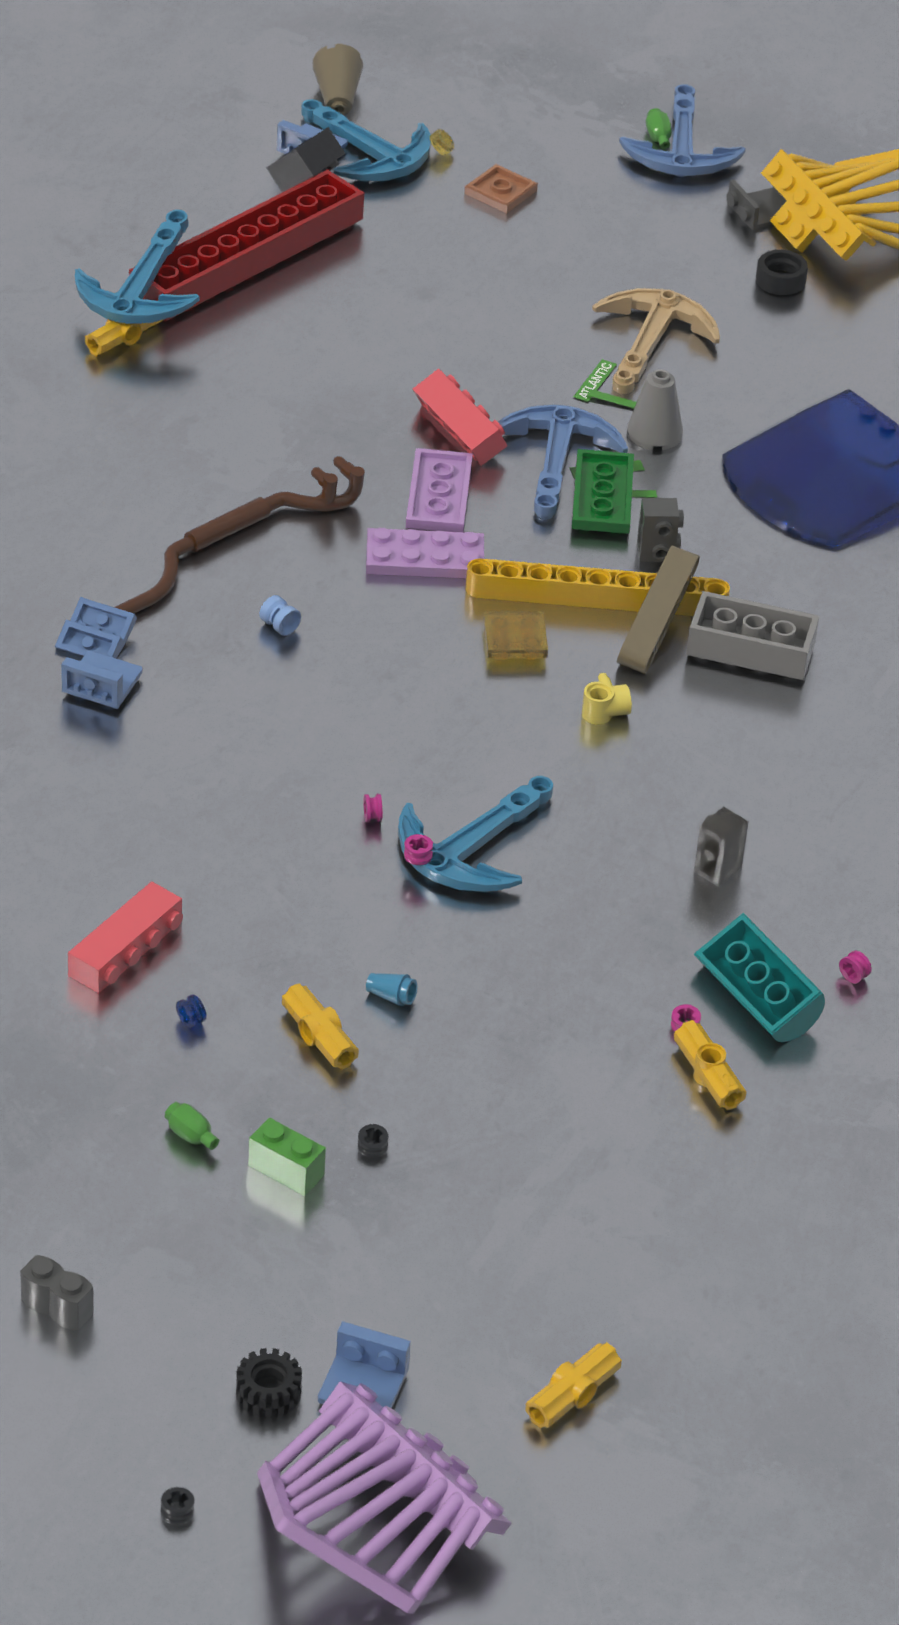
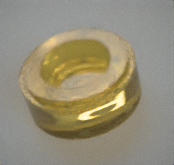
(442, 142)

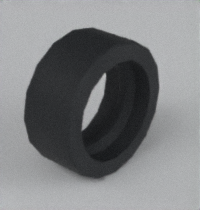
(781, 283)

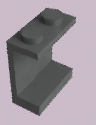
(754, 207)

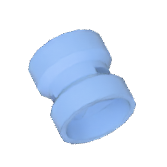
(280, 615)

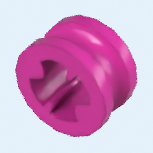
(372, 808)
(418, 849)
(855, 967)
(684, 1011)

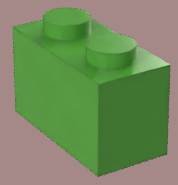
(286, 1156)

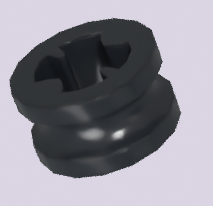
(376, 1132)
(171, 1513)

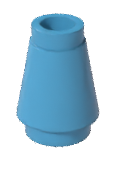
(393, 987)

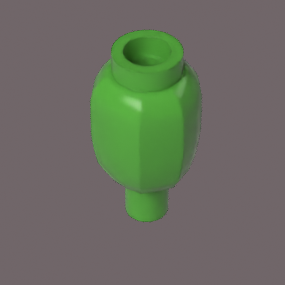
(659, 127)
(190, 1125)

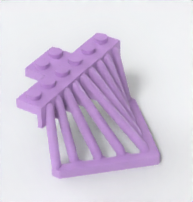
(399, 1456)

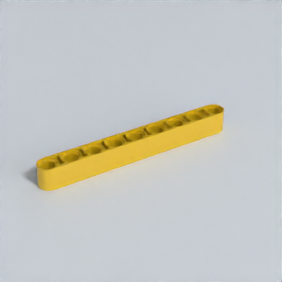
(575, 585)

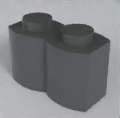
(57, 1292)

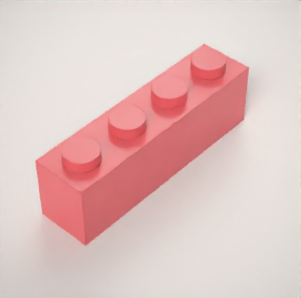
(460, 416)
(125, 937)

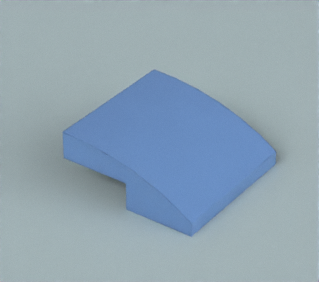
(96, 629)

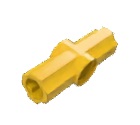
(114, 334)
(320, 1026)
(710, 1065)
(573, 1385)

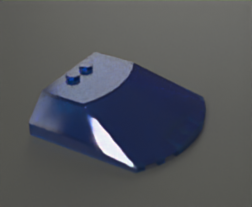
(822, 469)

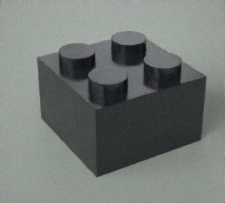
(307, 160)

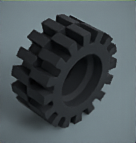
(268, 1399)

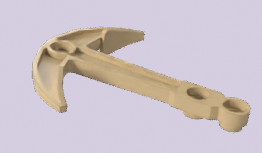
(662, 308)

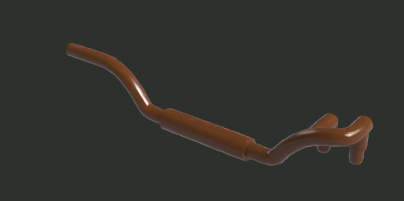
(247, 515)

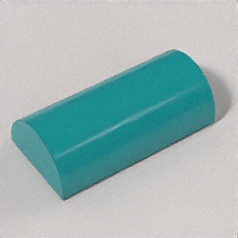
(762, 979)

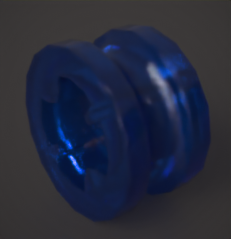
(191, 1011)

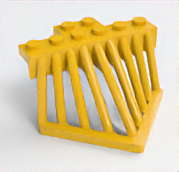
(823, 205)

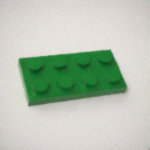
(603, 491)

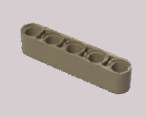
(658, 609)

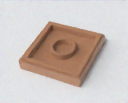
(501, 188)

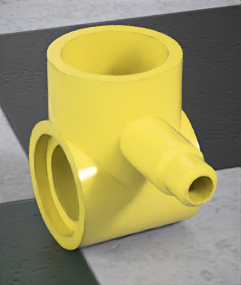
(604, 700)

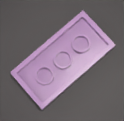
(439, 490)
(422, 552)

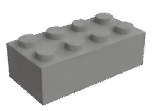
(752, 635)

